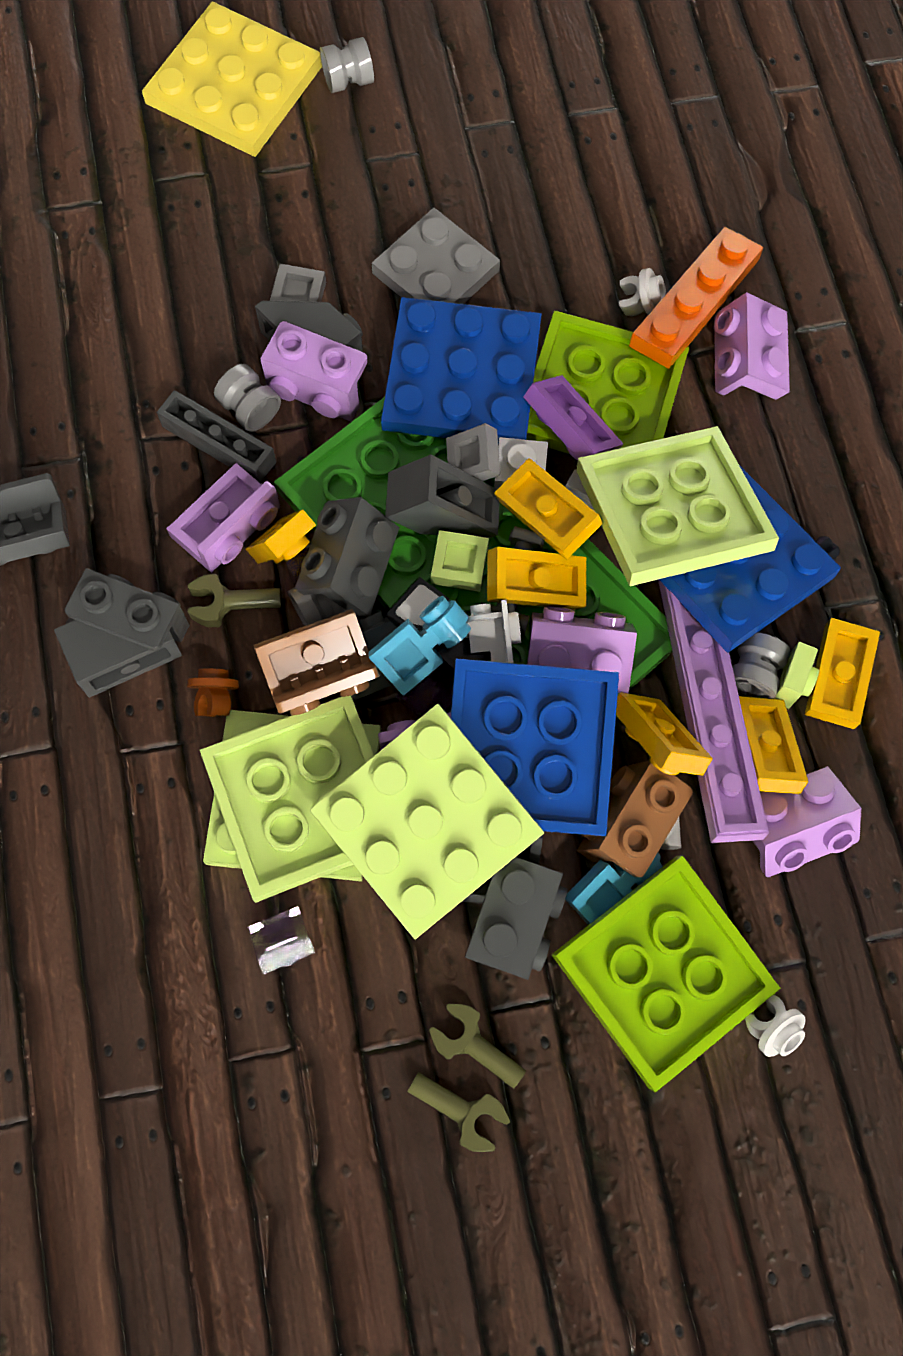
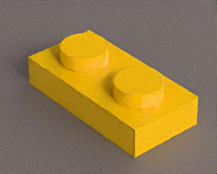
(548, 508)
(282, 539)
(536, 578)
(844, 673)
(661, 735)
(773, 746)

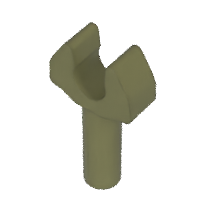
(228, 600)
(476, 1046)
(460, 1110)

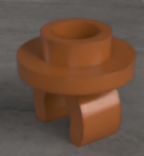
(213, 692)

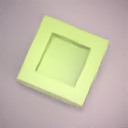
(459, 560)
(798, 675)

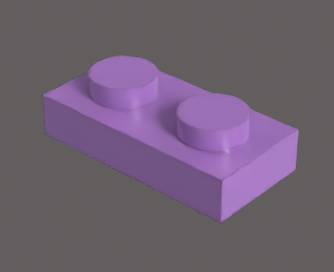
(570, 417)

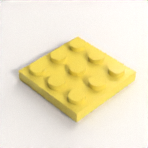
(233, 78)

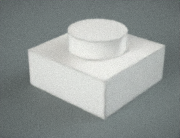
(515, 452)

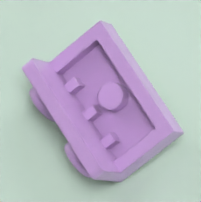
(751, 347)
(314, 371)
(225, 517)
(583, 643)
(808, 824)

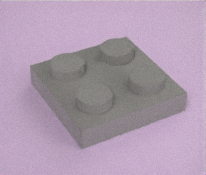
(436, 262)

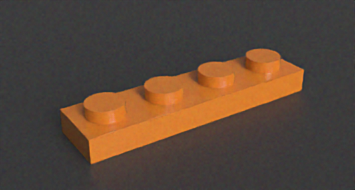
(695, 297)

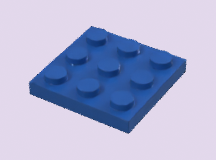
(460, 369)
(751, 592)
(543, 736)

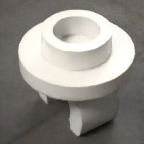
(648, 292)
(780, 1034)

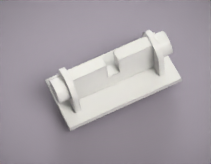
(494, 631)

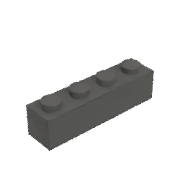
(216, 436)

